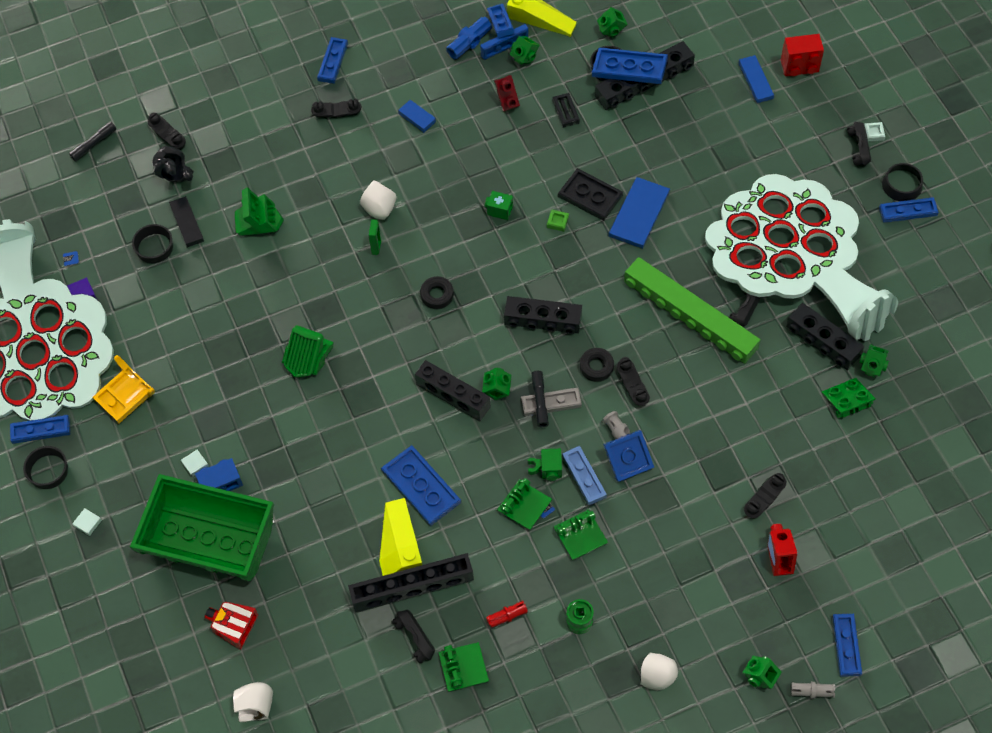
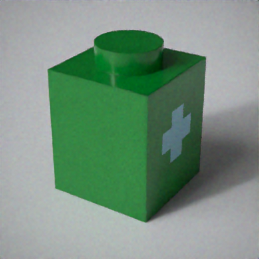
(499, 205)

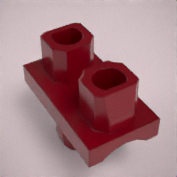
(507, 93)

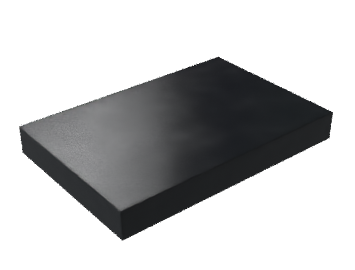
(590, 194)

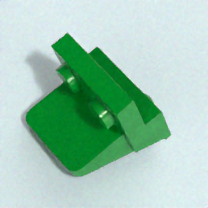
(256, 215)
(306, 352)

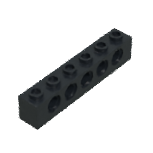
(613, 91)
(411, 582)

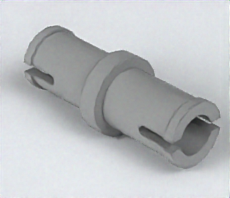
(813, 689)

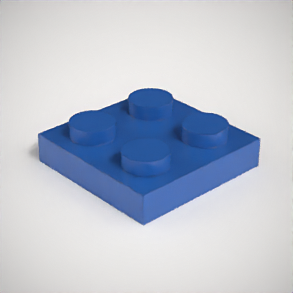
(628, 455)

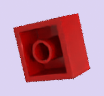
(802, 55)

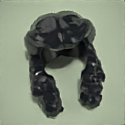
(170, 165)

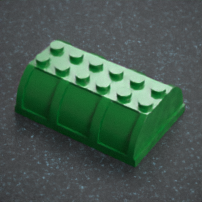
(205, 527)

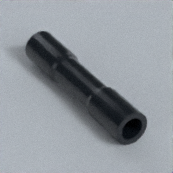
(101, 134)
(541, 410)

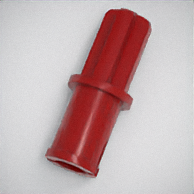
(507, 614)

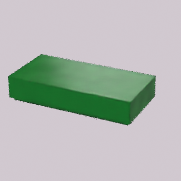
(375, 237)

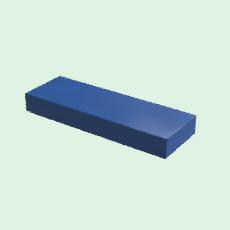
(500, 20)
(498, 45)
(332, 60)
(756, 79)
(908, 210)
(40, 429)
(847, 645)

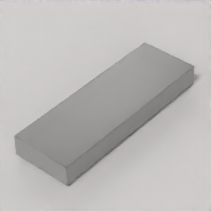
(554, 401)

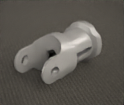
(615, 424)

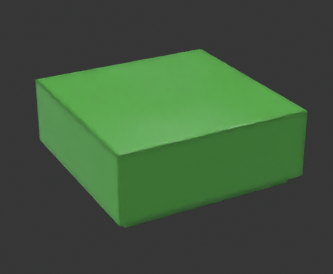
(557, 220)

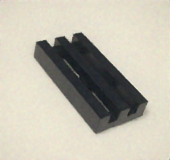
(570, 121)

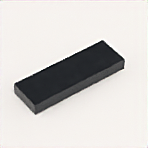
(186, 221)

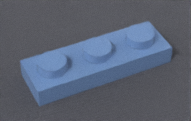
(584, 475)

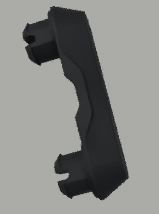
(332, 110)
(166, 131)
(864, 156)
(746, 310)
(632, 382)
(765, 496)
(426, 649)

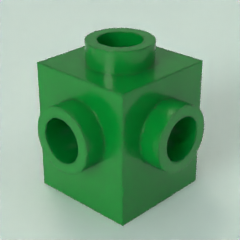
(611, 22)
(524, 50)
(874, 361)
(496, 383)
(761, 672)

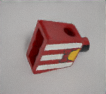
(232, 622)

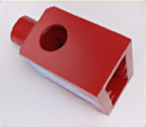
(782, 550)

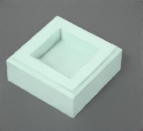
(875, 131)
(194, 462)
(87, 522)

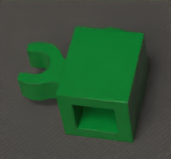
(549, 463)

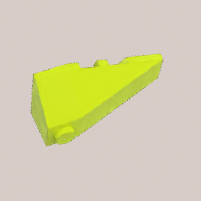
(540, 15)
(398, 542)

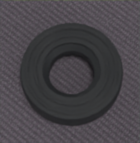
(437, 303)
(596, 375)

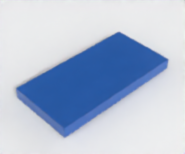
(630, 65)
(639, 212)
(421, 485)

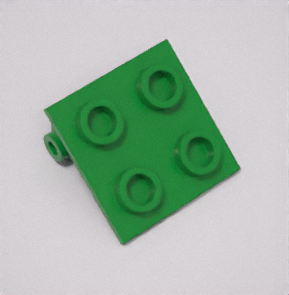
(849, 397)
(524, 504)
(580, 534)
(463, 666)

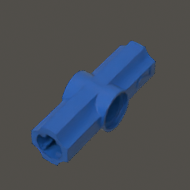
(469, 37)

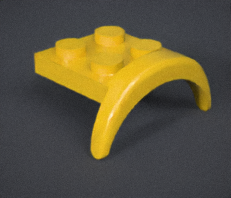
(123, 392)

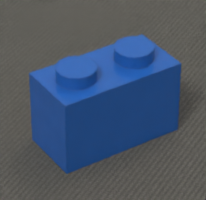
(220, 476)

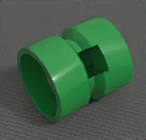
(579, 616)

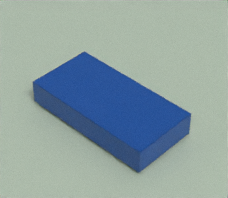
(417, 116)

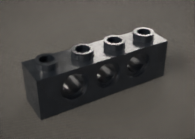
(534, 308)
(822, 327)
(452, 390)

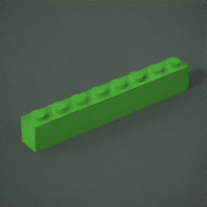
(691, 310)

